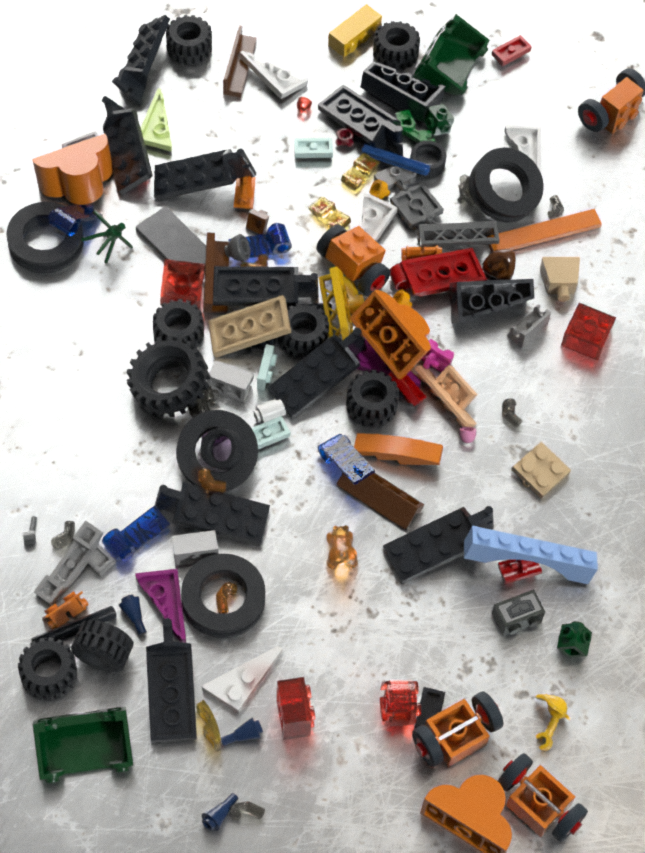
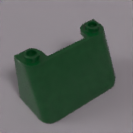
(452, 55)
(82, 742)

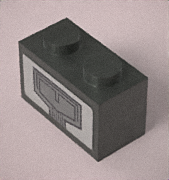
(518, 613)

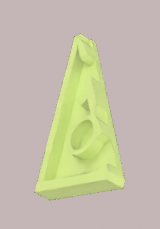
(155, 124)

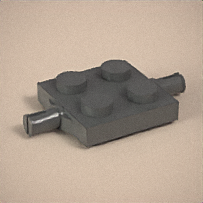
(416, 204)

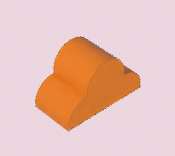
(75, 170)
(393, 331)
(471, 813)

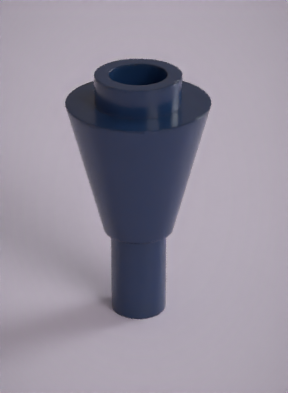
(131, 607)
(247, 731)
(216, 815)

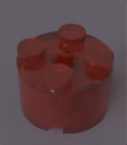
(399, 702)

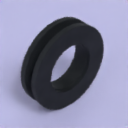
(516, 163)
(35, 259)
(201, 425)
(217, 567)

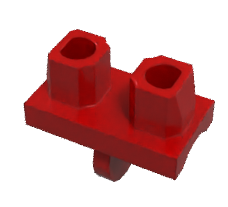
(516, 570)

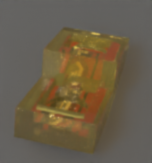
(360, 171)
(328, 214)
(211, 729)

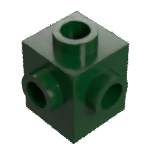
(438, 119)
(574, 639)

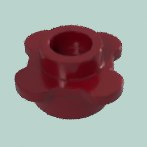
(347, 134)

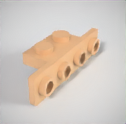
(452, 390)

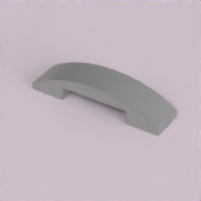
(71, 565)

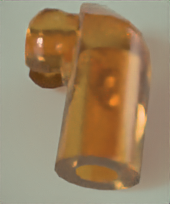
(261, 262)
(209, 483)
(222, 595)

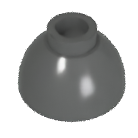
(238, 248)

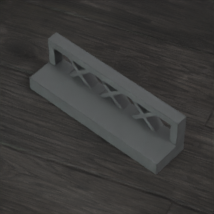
(458, 234)

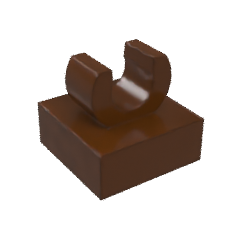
(257, 221)

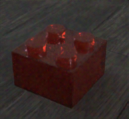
(182, 281)
(588, 331)
(294, 708)

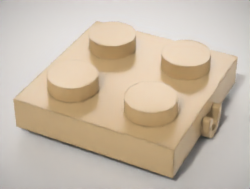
(541, 470)

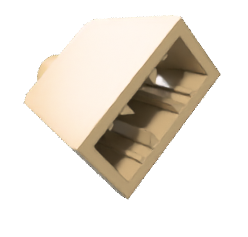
(560, 275)

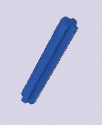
(397, 160)

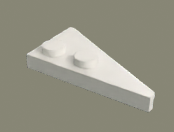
(276, 78)
(527, 140)
(376, 215)
(239, 684)

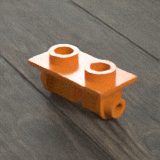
(244, 192)
(416, 252)
(72, 604)

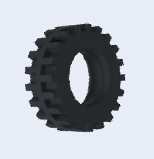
(156, 358)

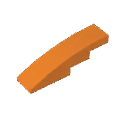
(403, 449)

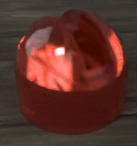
(303, 104)

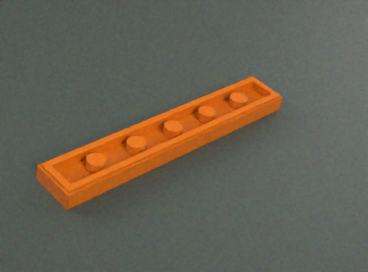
(547, 230)

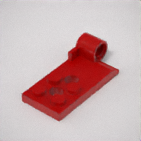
(423, 275)

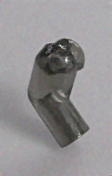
(557, 209)
(508, 412)
(66, 537)
(246, 807)

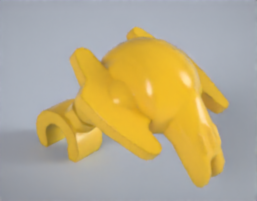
(558, 709)

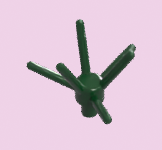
(112, 234)

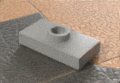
(393, 174)

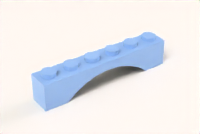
(492, 545)

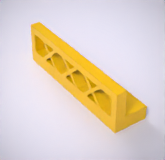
(342, 305)

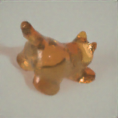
(341, 548)

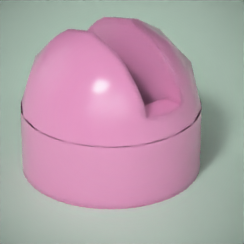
(467, 434)

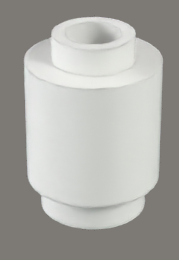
(269, 411)

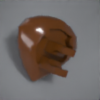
(500, 264)

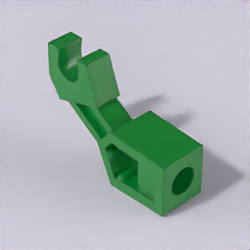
(409, 130)

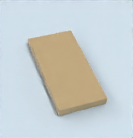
(249, 326)

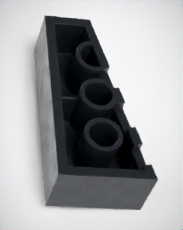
(401, 89)
(478, 298)

